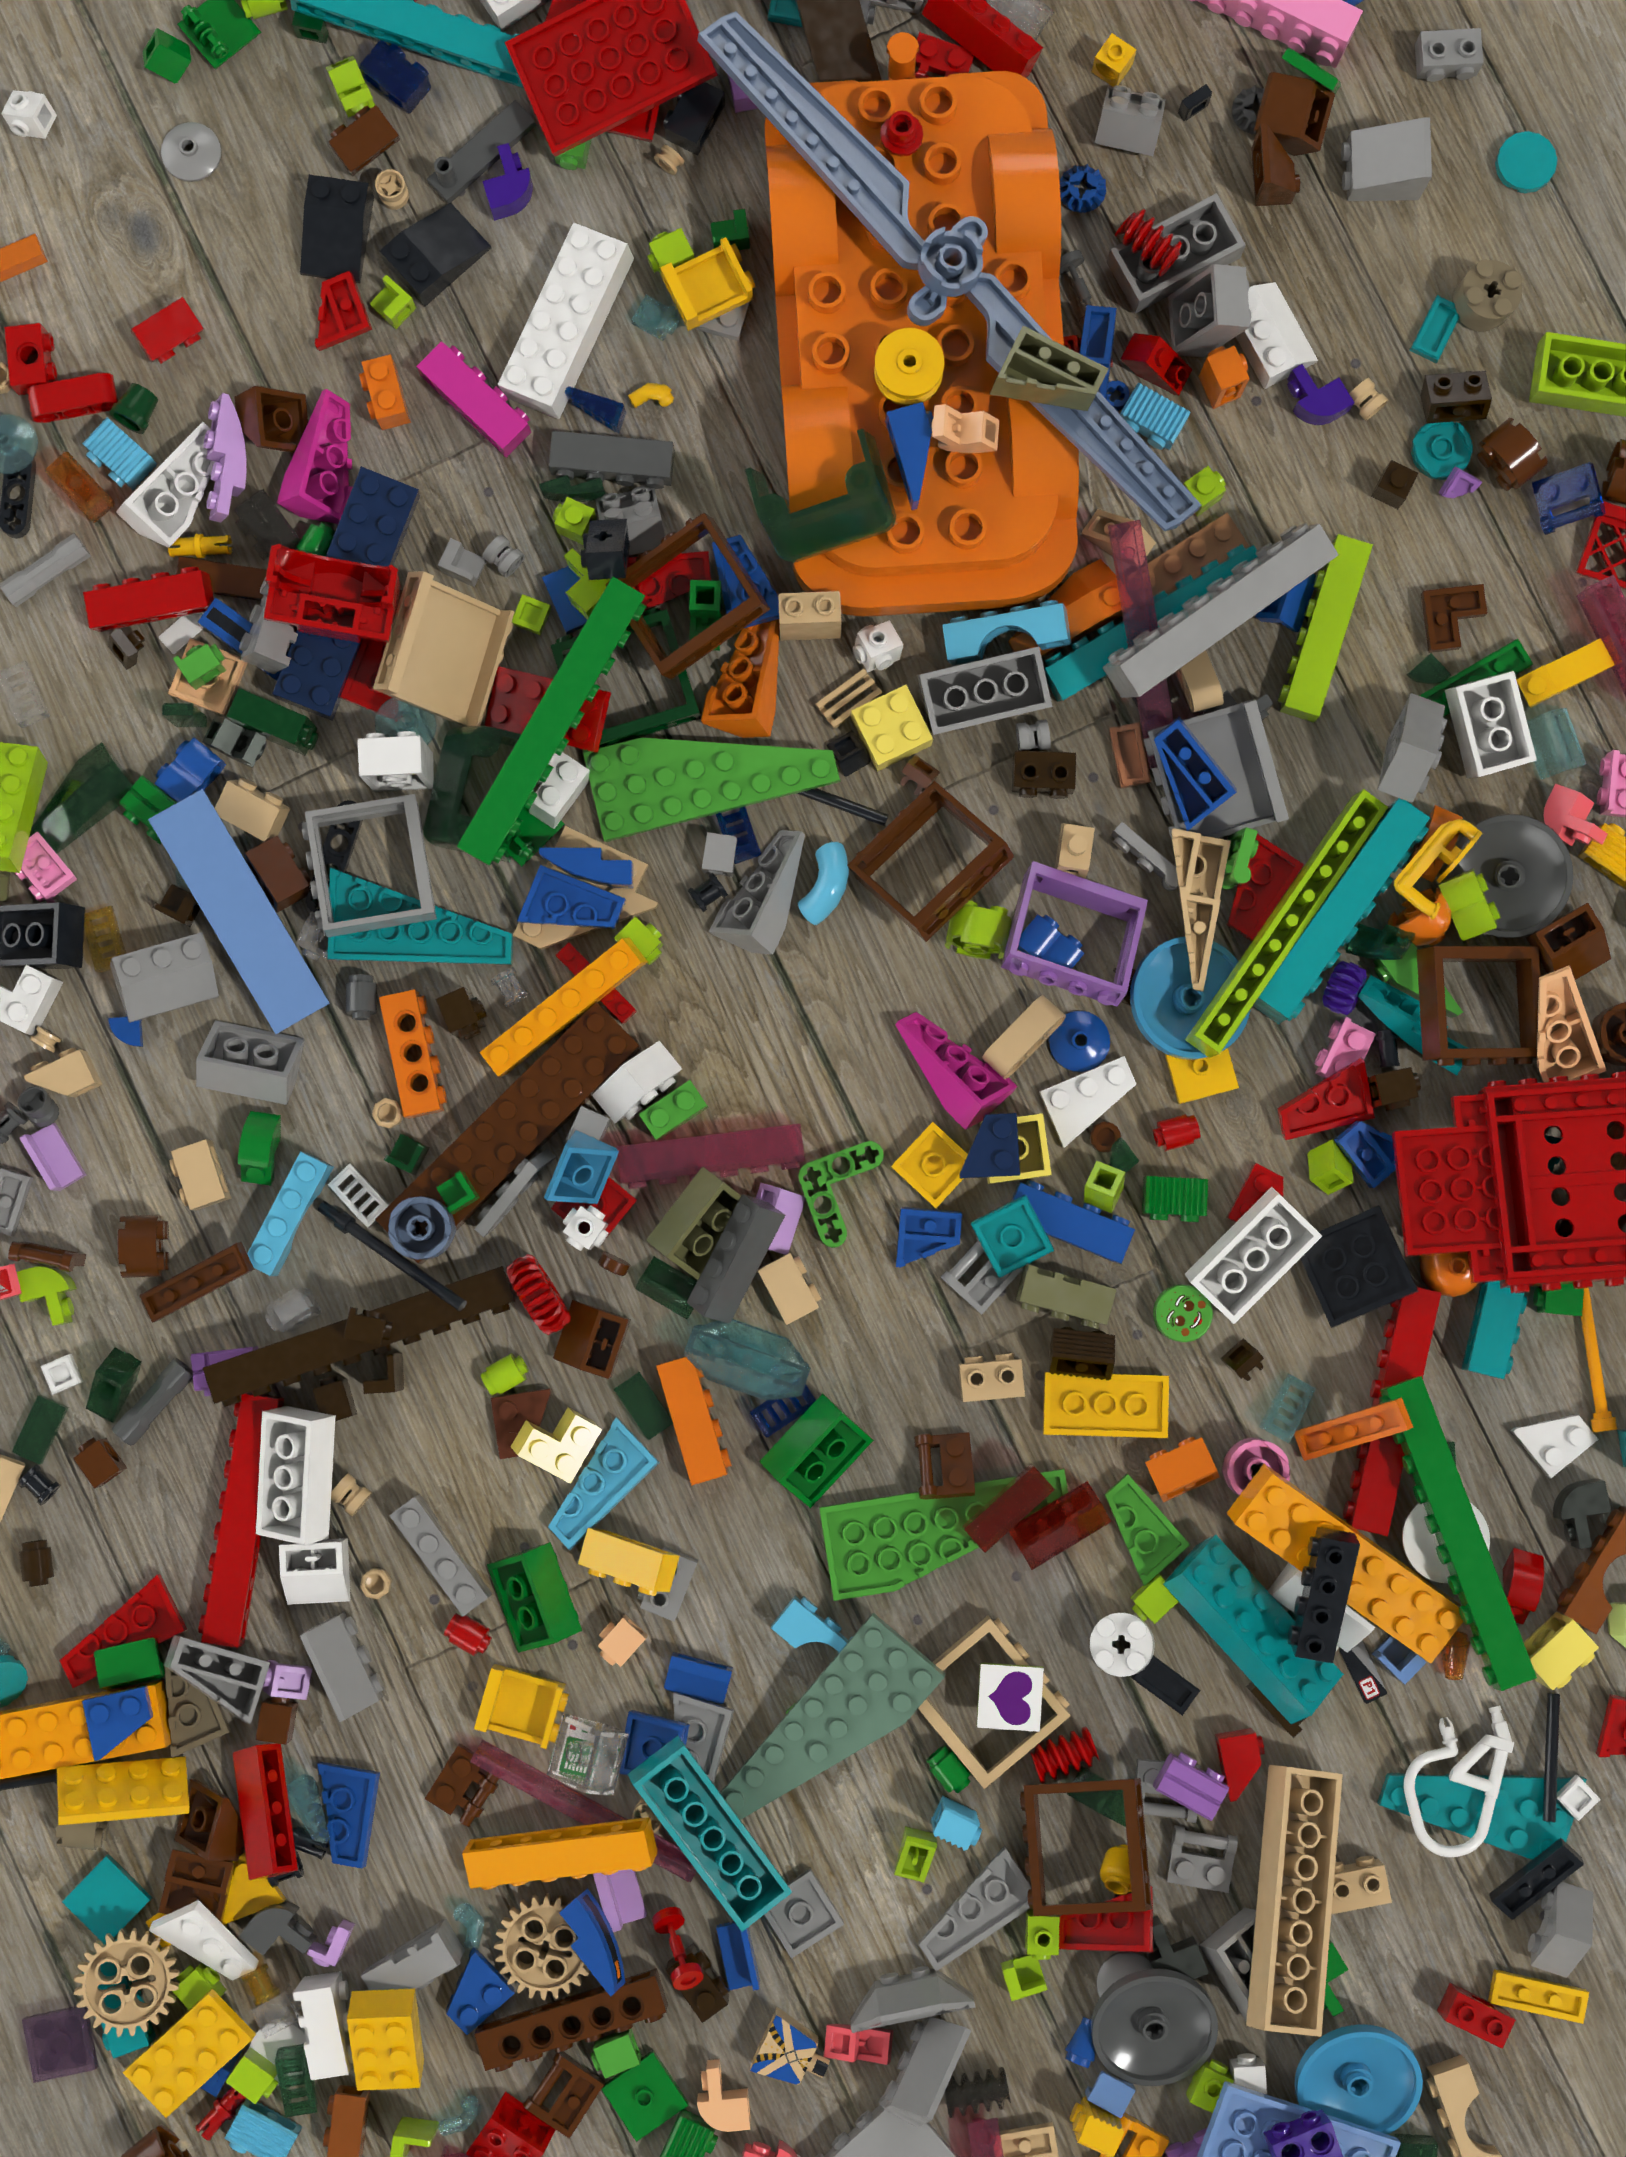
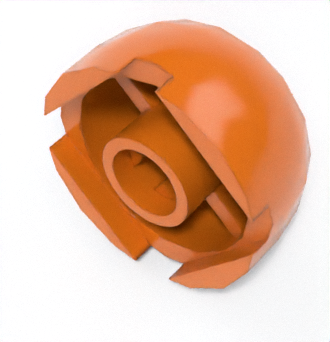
(1415, 921)
(1447, 1273)

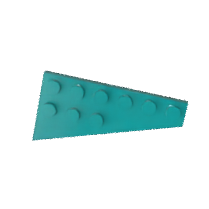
(442, 940)
(1516, 1817)

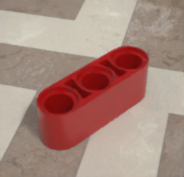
(72, 397)

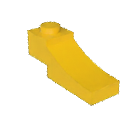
(1565, 673)

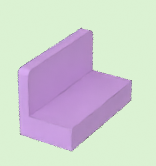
(53, 1157)
(790, 1205)
(620, 1897)

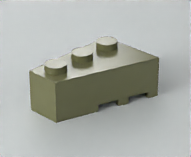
(1048, 373)
(1065, 1296)

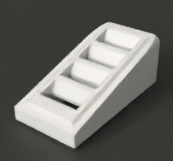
(369, 1221)

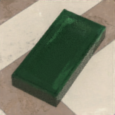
(184, 715)
(644, 1405)
(40, 1429)

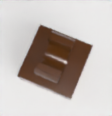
(920, 772)

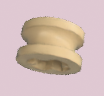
(669, 159)
(45, 1039)

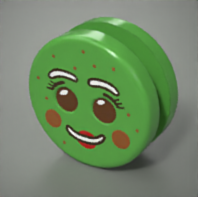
(1182, 1313)

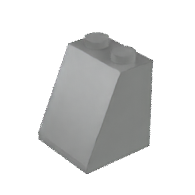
(1388, 161)

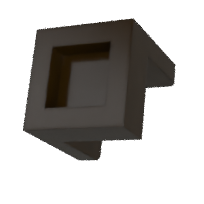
(179, 905)

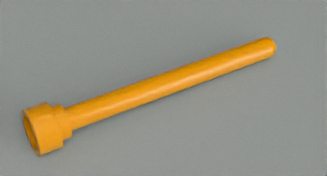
(1602, 1418)

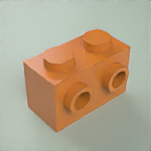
(1224, 375)
(386, 392)
(1182, 1468)

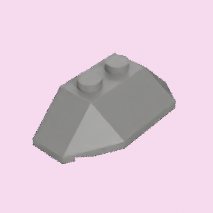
(909, 1998)

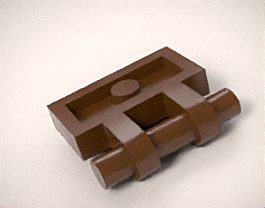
(454, 1781)

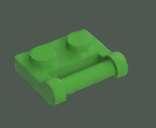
(1242, 848)

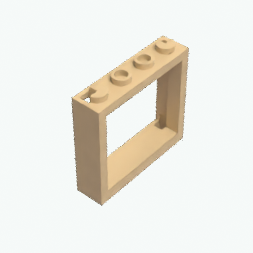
(950, 1736)

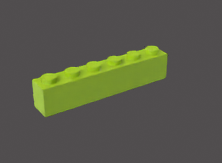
(1325, 629)

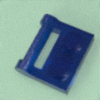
(1564, 489)

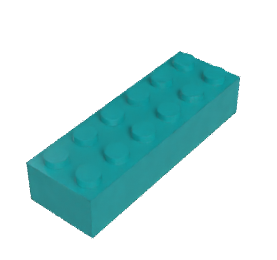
(1250, 1628)
(709, 1833)

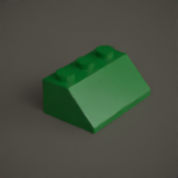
(816, 1451)
(534, 1598)

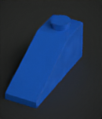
(910, 437)

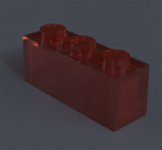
(1008, 1508)
(1059, 1525)

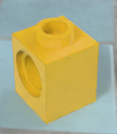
(1113, 60)

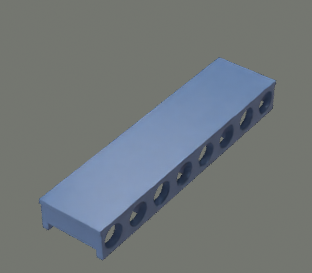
(239, 911)

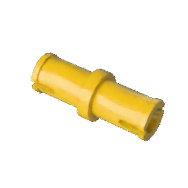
(201, 546)

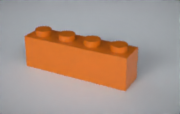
(693, 1421)

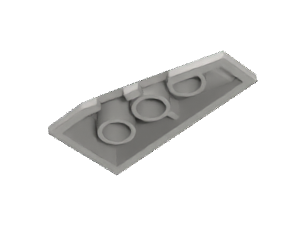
(762, 905)

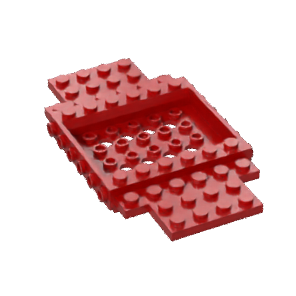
(1491, 1187)

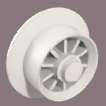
(1421, 1545)

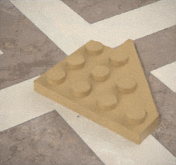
(548, 935)

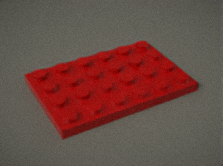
(607, 65)

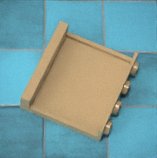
(443, 650)

